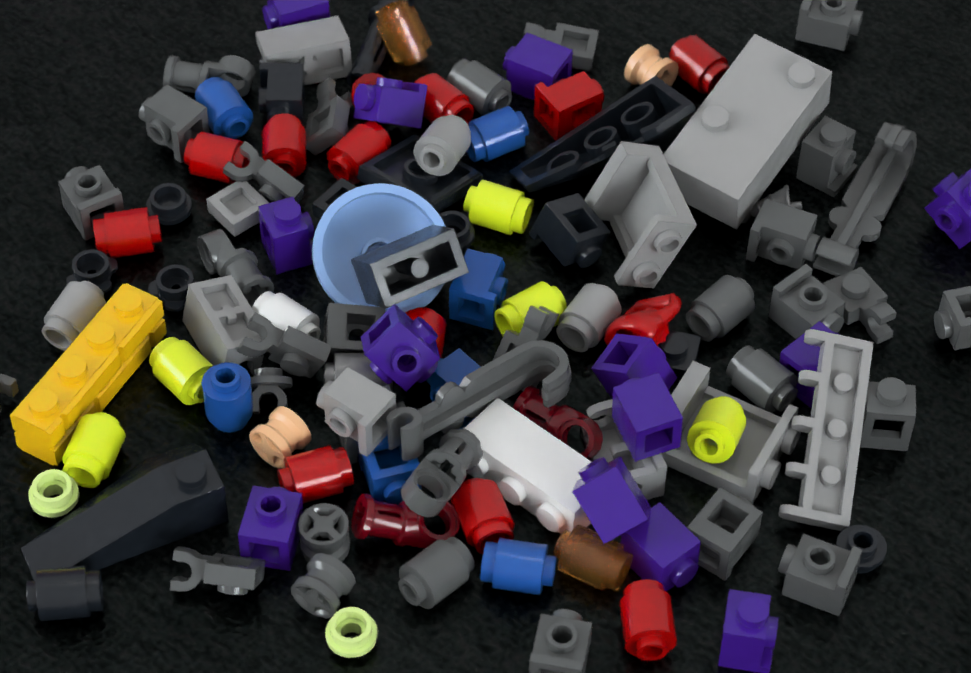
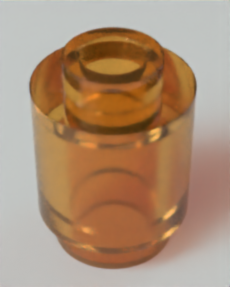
(403, 32)
(592, 561)

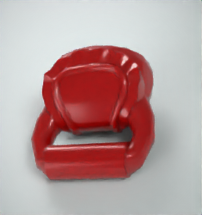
(646, 318)

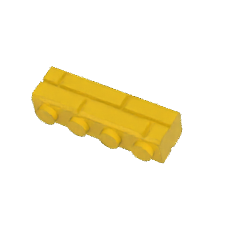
(89, 372)

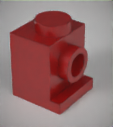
(567, 103)

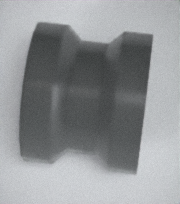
(325, 522)
(323, 585)

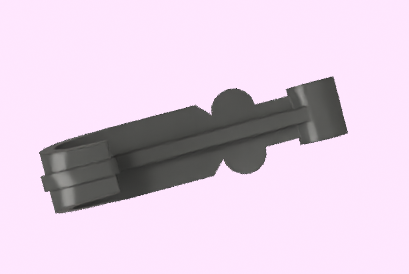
(867, 199)
(497, 379)

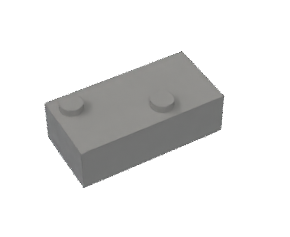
(747, 129)

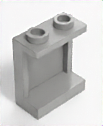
(644, 210)
(757, 452)

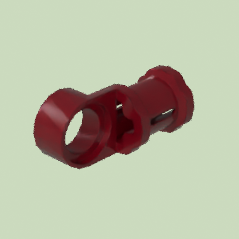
(558, 419)
(399, 522)

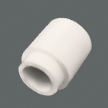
(286, 312)

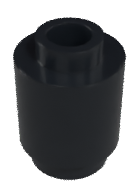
(65, 593)

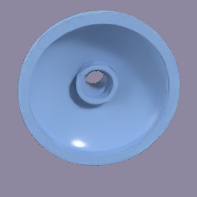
(363, 222)

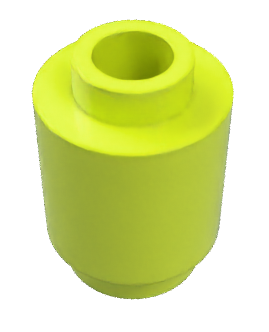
(498, 207)
(514, 309)
(180, 369)
(717, 430)
(93, 449)

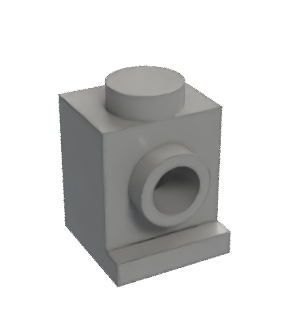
(357, 408)

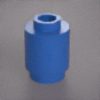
(226, 109)
(497, 134)
(227, 396)
(518, 566)

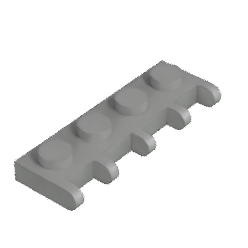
(832, 431)

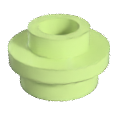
(53, 483)
(351, 620)

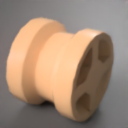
(647, 63)
(280, 436)

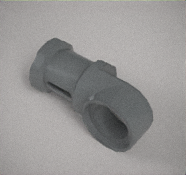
(188, 75)
(222, 258)
(431, 476)

